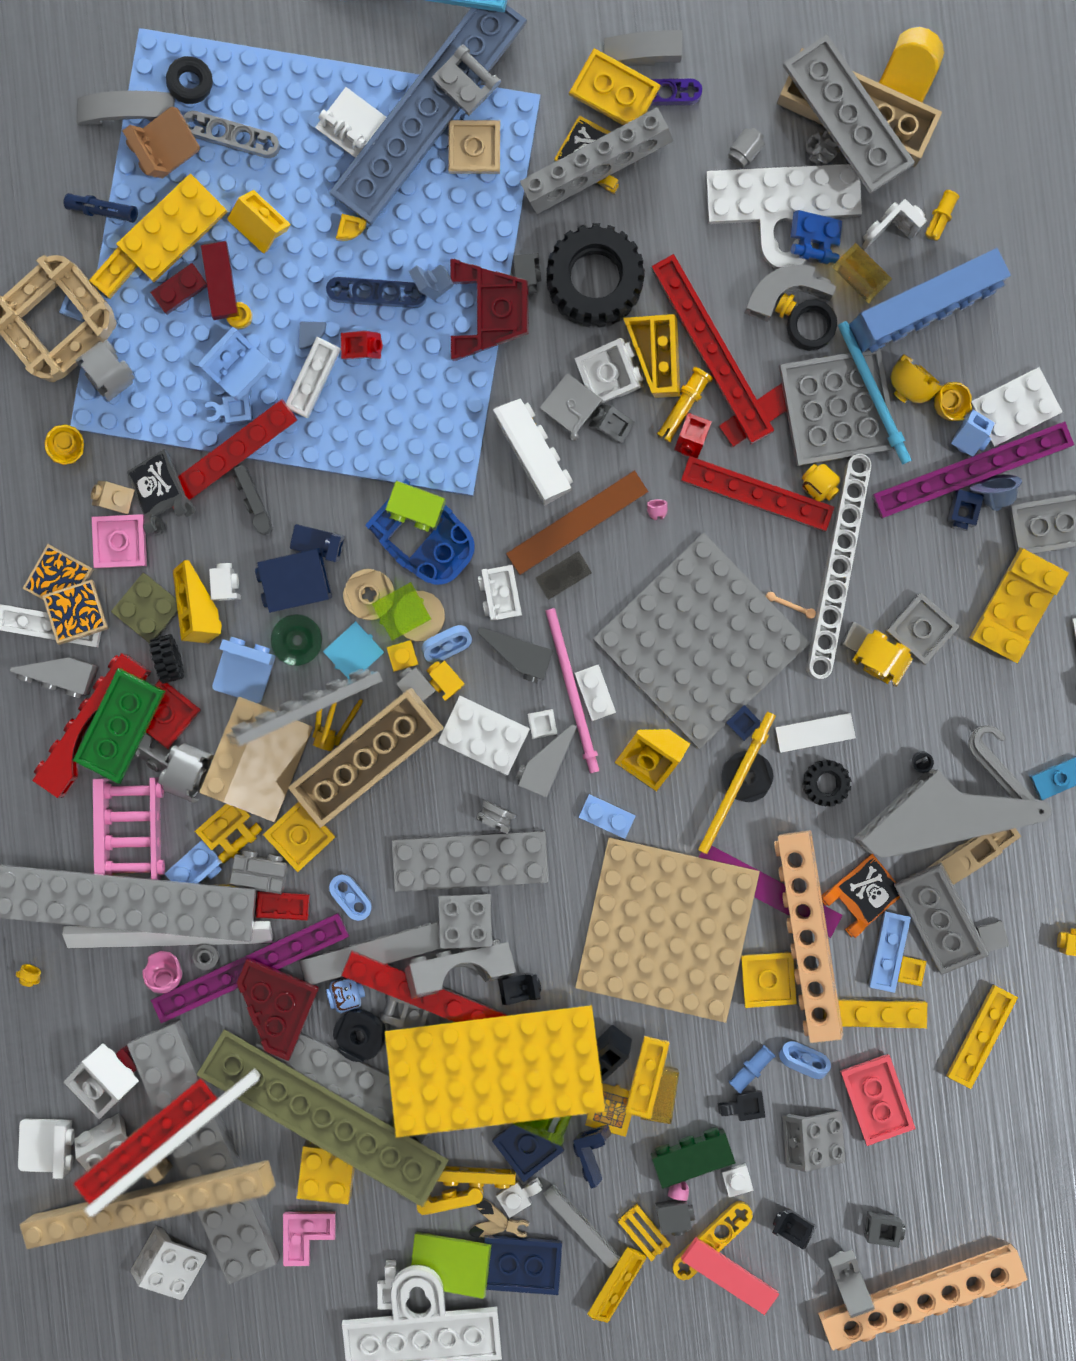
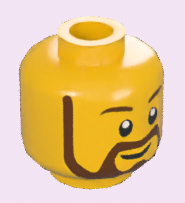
(821, 482)

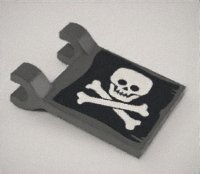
(158, 490)

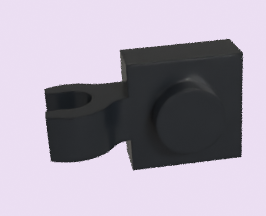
(747, 1106)

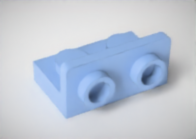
(196, 865)

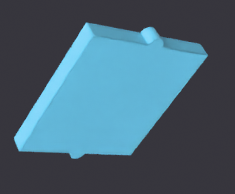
(353, 650)

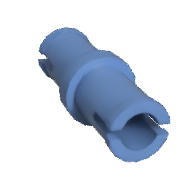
(752, 1069)

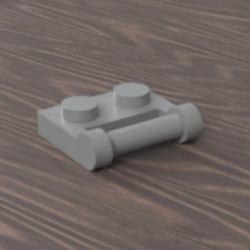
(460, 86)

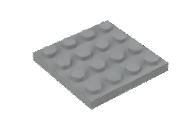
(832, 409)

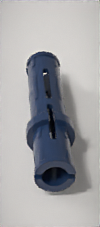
(77, 202)

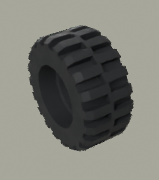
(601, 242)

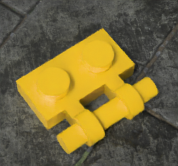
(222, 825)

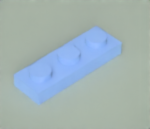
(889, 951)

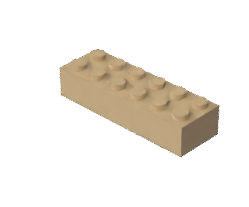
(907, 117)
(366, 757)

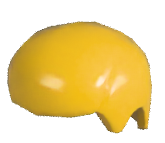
(953, 401)
(64, 444)

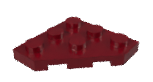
(276, 1006)

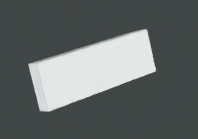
(312, 377)
(815, 732)

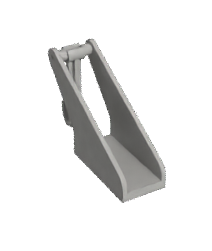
(937, 813)

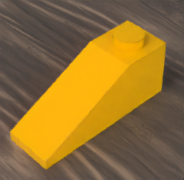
(195, 609)

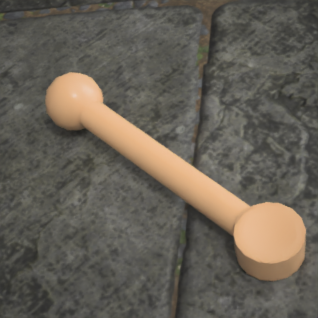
(809, 613)

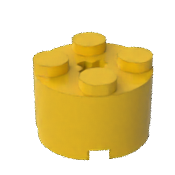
(883, 658)

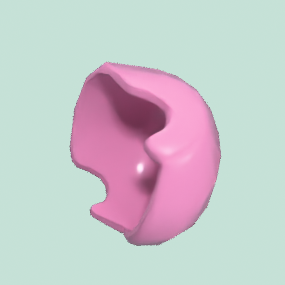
(162, 972)

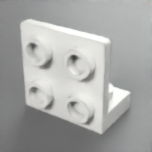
(166, 1265)

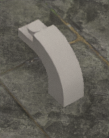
(783, 281)

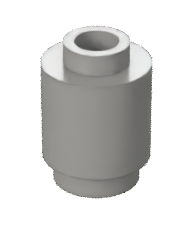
(746, 147)

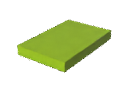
(458, 1262)

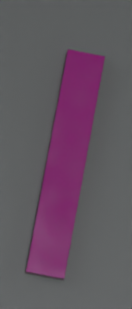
(771, 890)

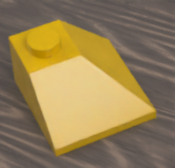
(652, 755)

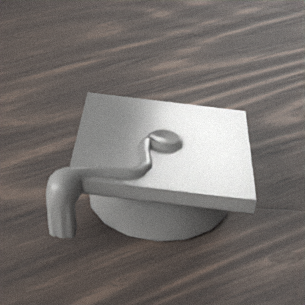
(571, 404)

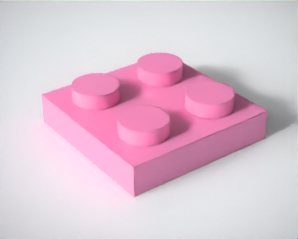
(119, 541)

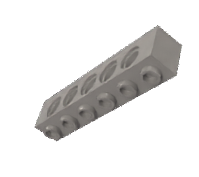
(597, 160)

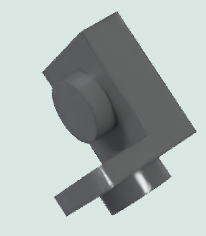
(611, 422)

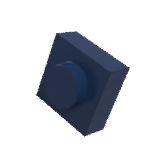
(743, 723)

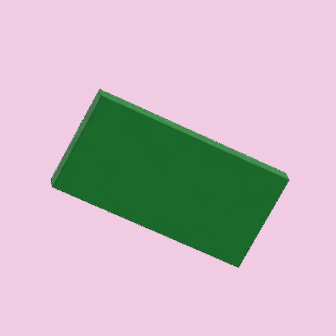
(119, 725)

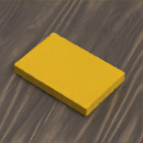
(613, 88)

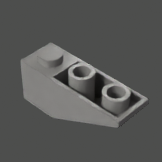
(65, 673)

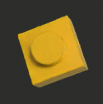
(402, 655)

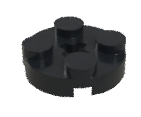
(759, 783)
(369, 1025)

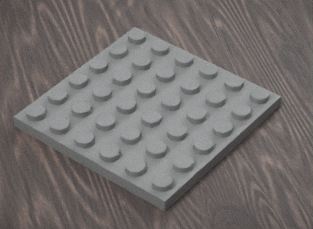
(701, 641)

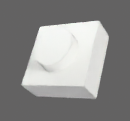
(737, 1180)

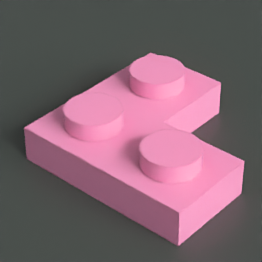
(300, 1229)

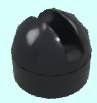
(925, 765)

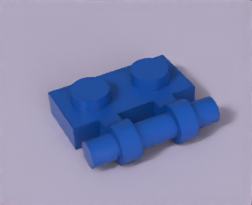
(819, 230)

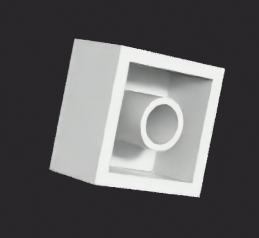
(101, 1081)

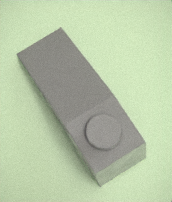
(543, 767)

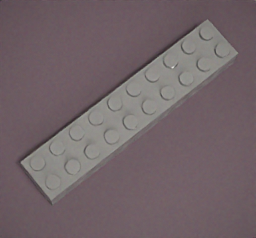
(234, 1229)

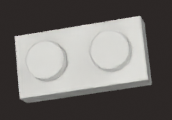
(595, 692)

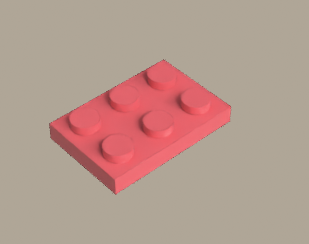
(877, 1099)

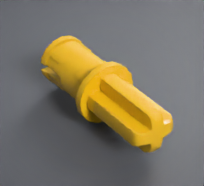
(942, 215)

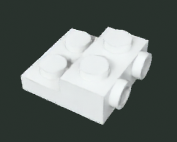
(611, 370)

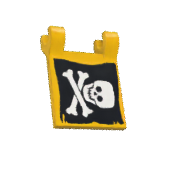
(582, 134)

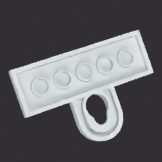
(776, 193)
(425, 1335)

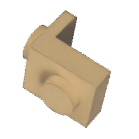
(112, 496)

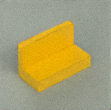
(257, 220)

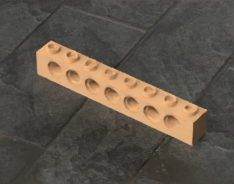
(817, 1029)
(932, 1284)

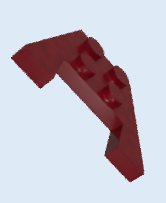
(500, 309)

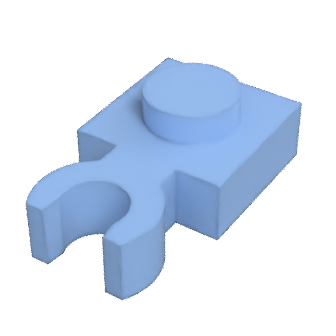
(233, 410)

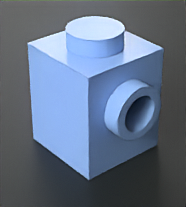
(973, 434)

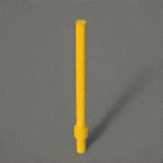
(759, 737)

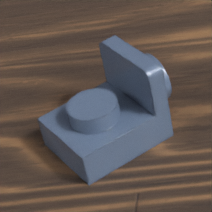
(433, 282)

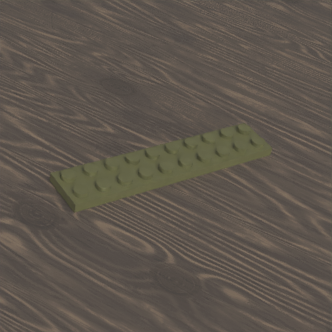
(325, 1119)

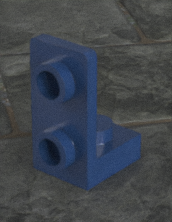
(309, 538)
(583, 1148)

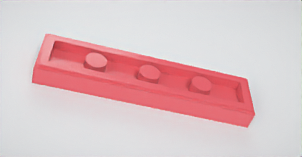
(730, 1275)

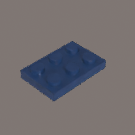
(524, 1265)

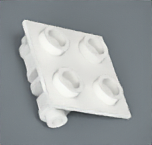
(350, 122)

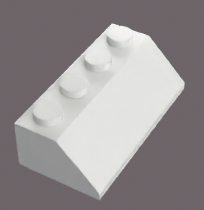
(532, 451)

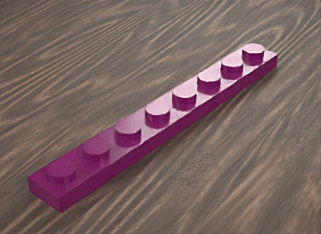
(973, 470)
(225, 978)

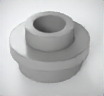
(209, 949)

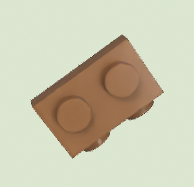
(162, 143)

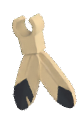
(497, 1222)

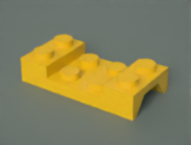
(1018, 604)

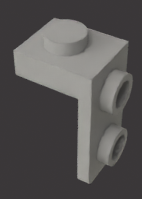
(850, 1283)

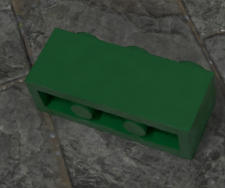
(692, 1157)

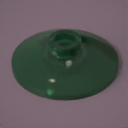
(283, 636)

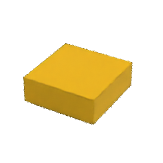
(912, 971)

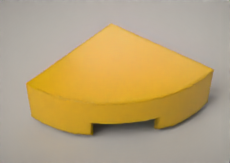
(350, 227)

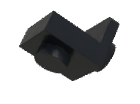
(519, 988)
(793, 1228)

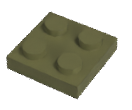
(146, 608)

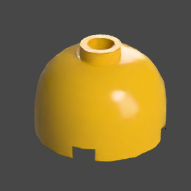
(913, 381)

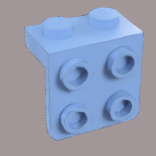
(235, 364)
(243, 670)

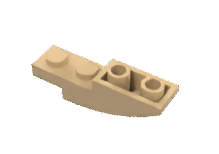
(976, 853)

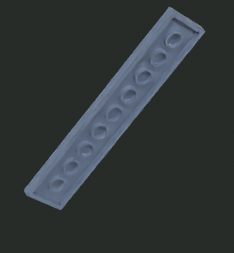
(421, 115)

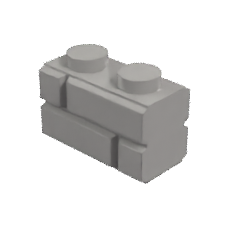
(259, 872)

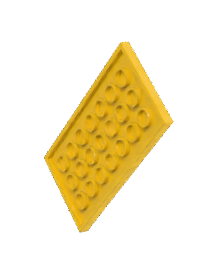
(494, 1071)

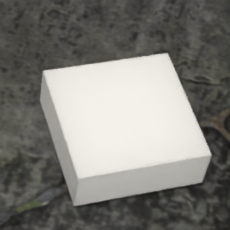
(542, 724)

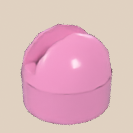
(657, 508)
(679, 1191)

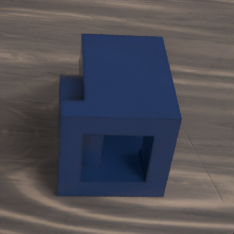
(971, 503)

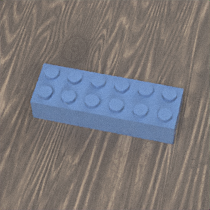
(930, 301)

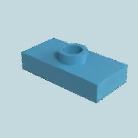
(1055, 779)

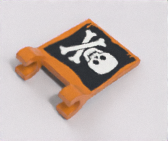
(864, 892)

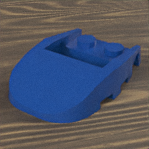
(439, 556)

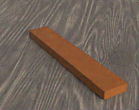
(577, 522)

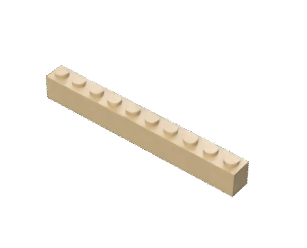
(150, 1204)

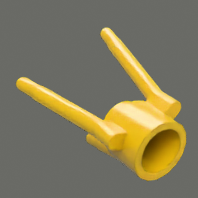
(325, 737)

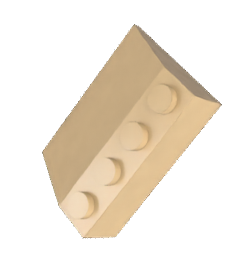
(260, 771)

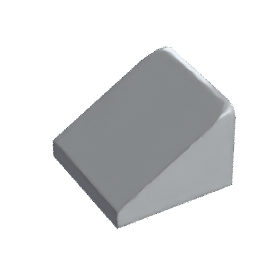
(855, 636)

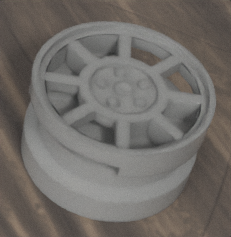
(496, 816)

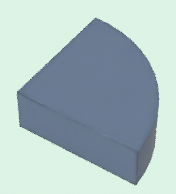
(309, 332)

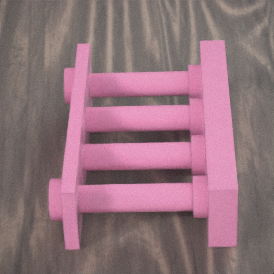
(104, 817)

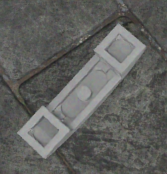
(122, 105)

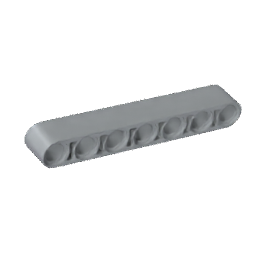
(383, 949)

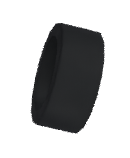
(818, 306)

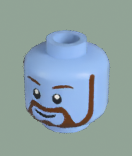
(344, 994)

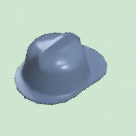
(998, 490)

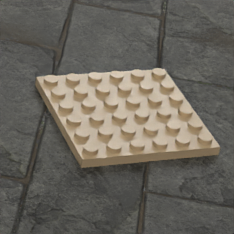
(667, 929)

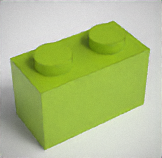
(416, 506)

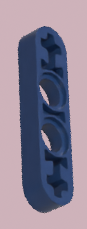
(375, 296)

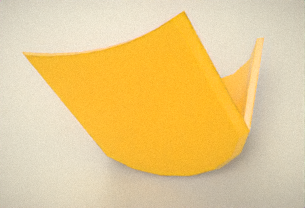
(914, 63)

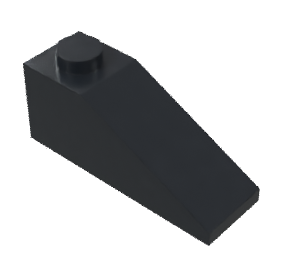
(613, 1051)

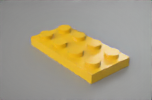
(171, 228)

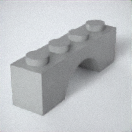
(491, 963)

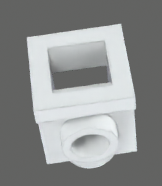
(224, 582)

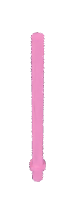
(589, 753)

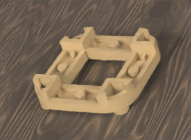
(33, 288)

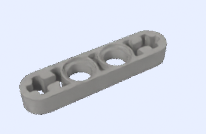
(231, 133)
(581, 1226)

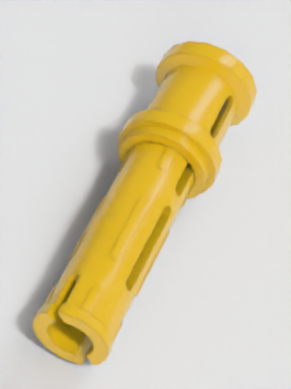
(690, 393)

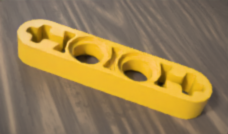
(709, 1237)

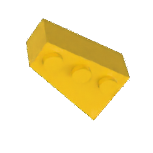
(658, 352)

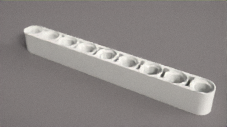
(846, 556)

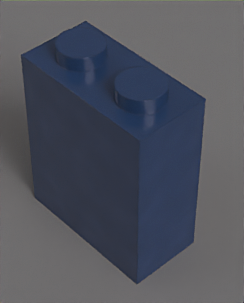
(293, 580)

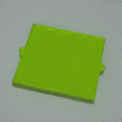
(401, 611)

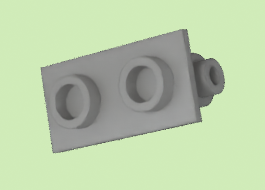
(156, 757)

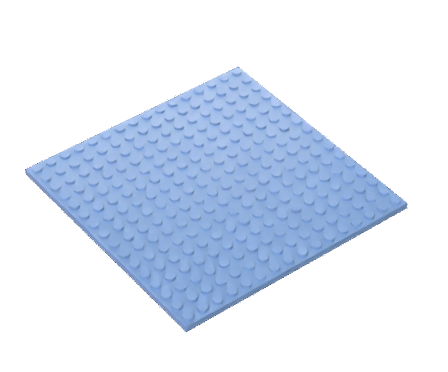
(375, 418)

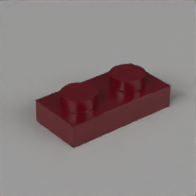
(179, 288)

